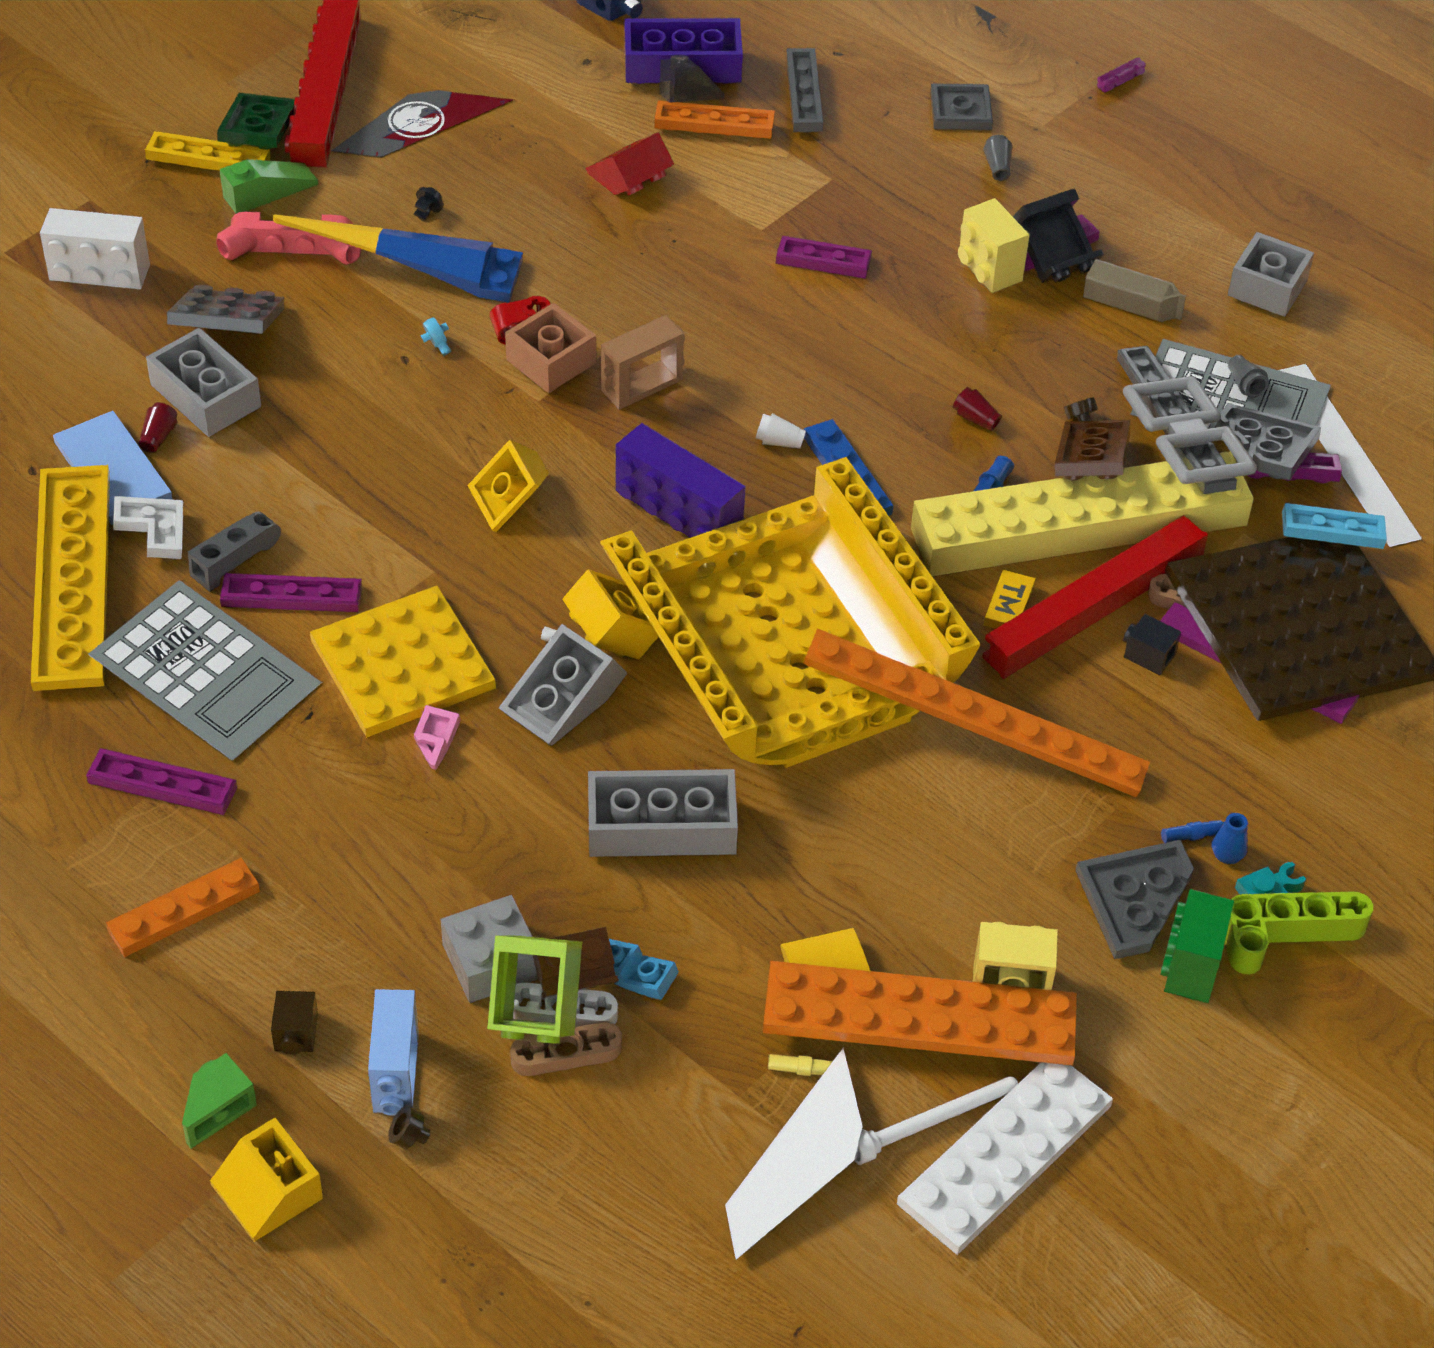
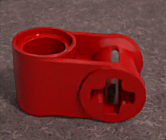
(507, 315)

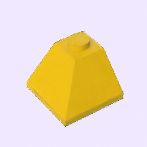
(507, 482)

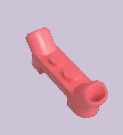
(253, 235)

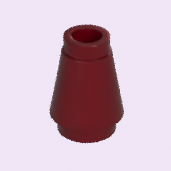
(975, 408)
(158, 424)

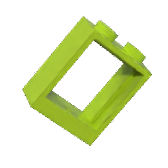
(504, 984)

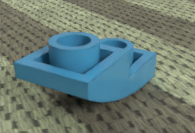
(642, 973)

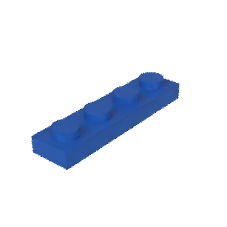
(831, 444)

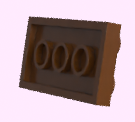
(1093, 449)

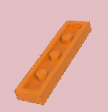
(714, 119)
(182, 907)

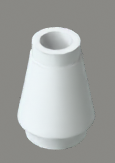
(779, 432)

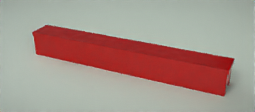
(1090, 597)

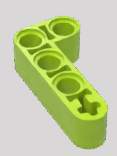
(1292, 918)

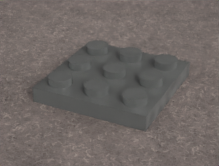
(226, 309)

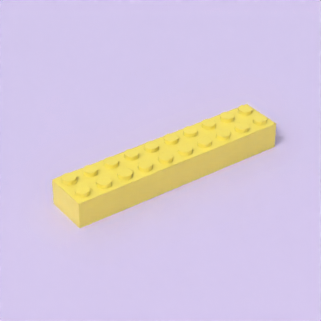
(1066, 517)

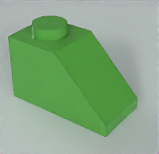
(215, 1099)

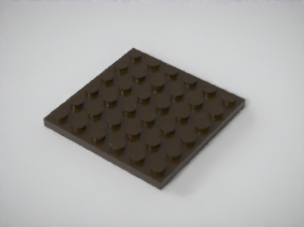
(1301, 624)

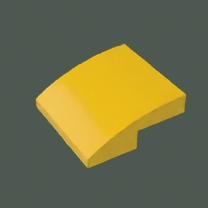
(833, 949)

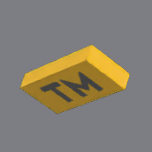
(1009, 598)

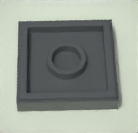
(961, 106)

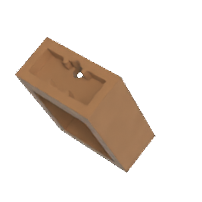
(634, 345)

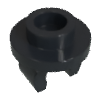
(428, 200)

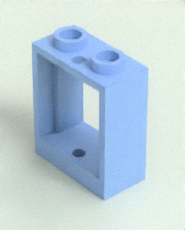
(393, 1050)

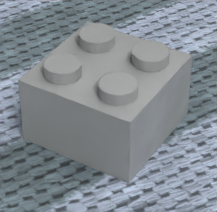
(1270, 274)
(471, 940)

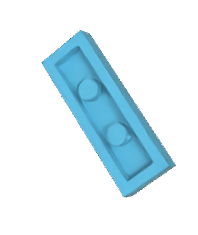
(1334, 526)

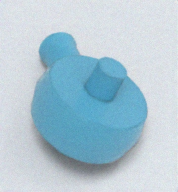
(436, 335)

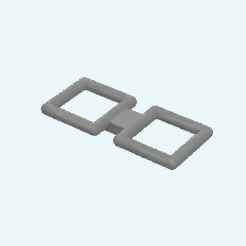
(1189, 430)

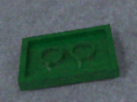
(256, 121)

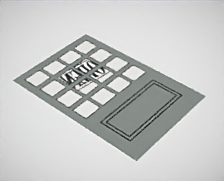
(1285, 396)
(205, 669)

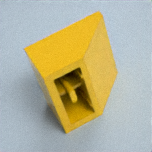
(267, 1180)

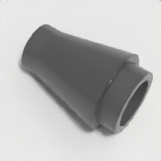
(998, 154)
(1249, 378)

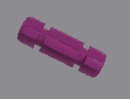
(1121, 74)

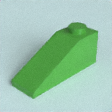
(262, 181)

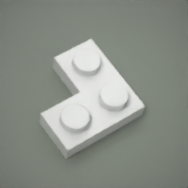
(157, 517)

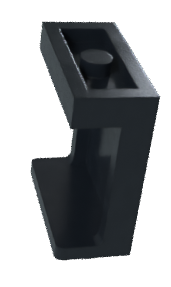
(1056, 237)

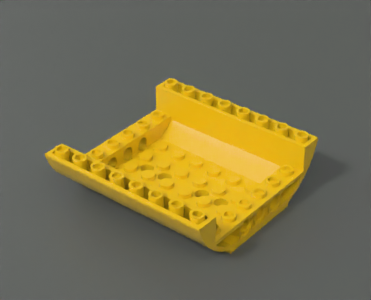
(816, 565)

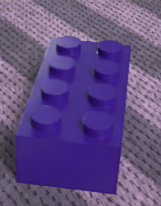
(708, 42)
(676, 484)

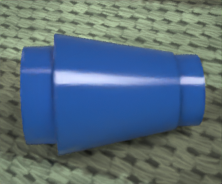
(1231, 840)

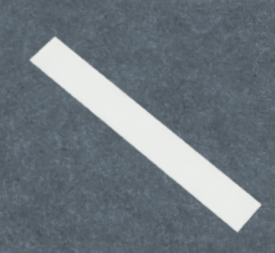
(1359, 471)

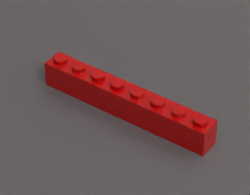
(323, 82)

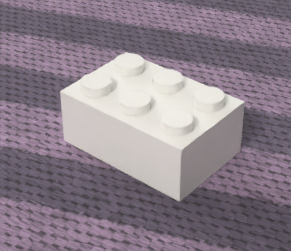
(95, 248)

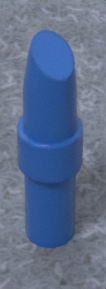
(1191, 831)

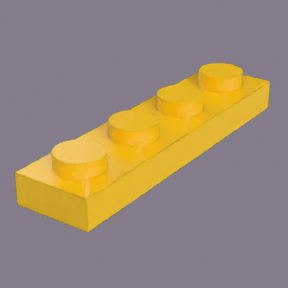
(199, 151)

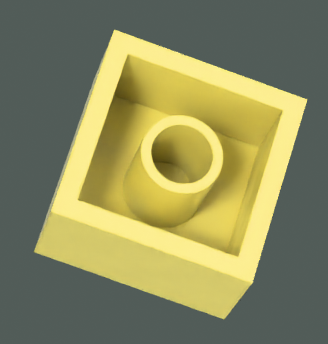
(993, 245)
(1015, 955)

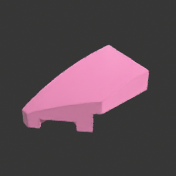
(436, 733)

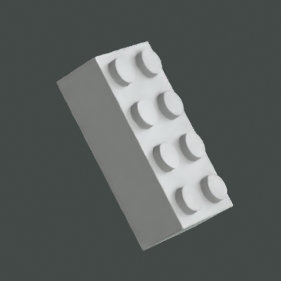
(662, 812)

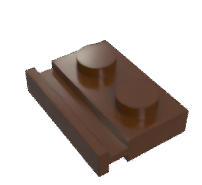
(595, 963)

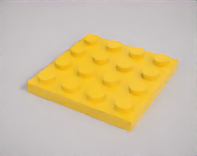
(401, 660)

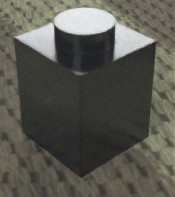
(1151, 644)

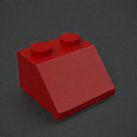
(633, 165)

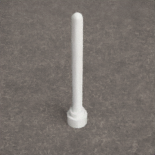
(871, 1142)

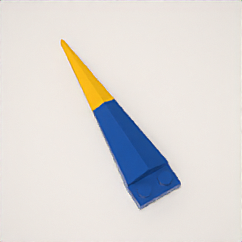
(458, 261)

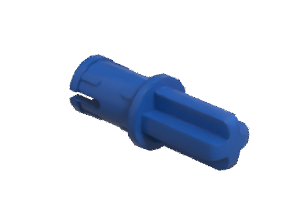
(996, 474)

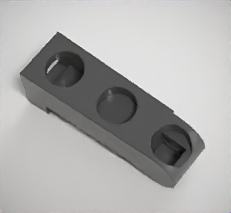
(231, 548)

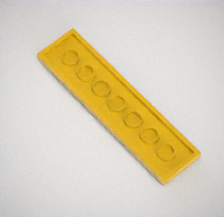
(70, 577)

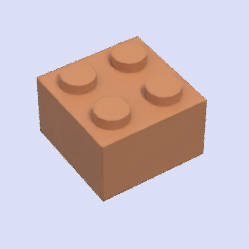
(551, 347)

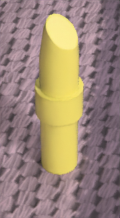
(800, 1065)

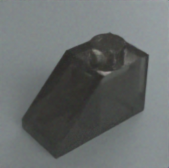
(685, 81)

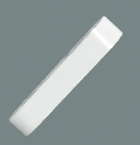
(591, 999)

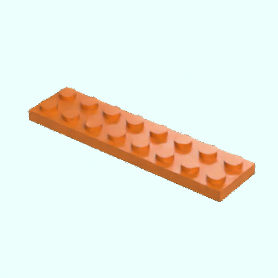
(921, 1013)

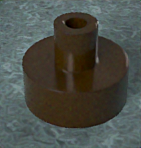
(1081, 409)
(408, 1128)

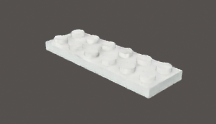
(1003, 1153)

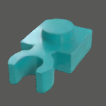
(1266, 882)

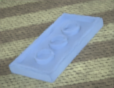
(109, 443)

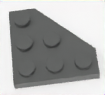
(1272, 441)
(1135, 893)

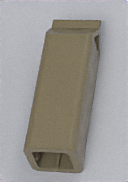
(1133, 292)

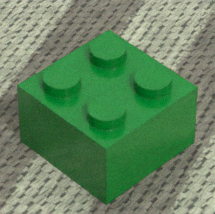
(1196, 945)

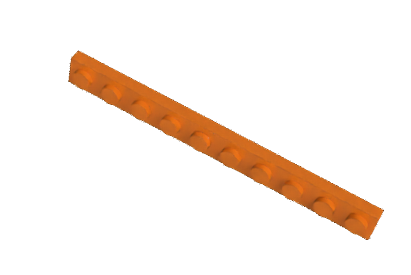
(977, 713)

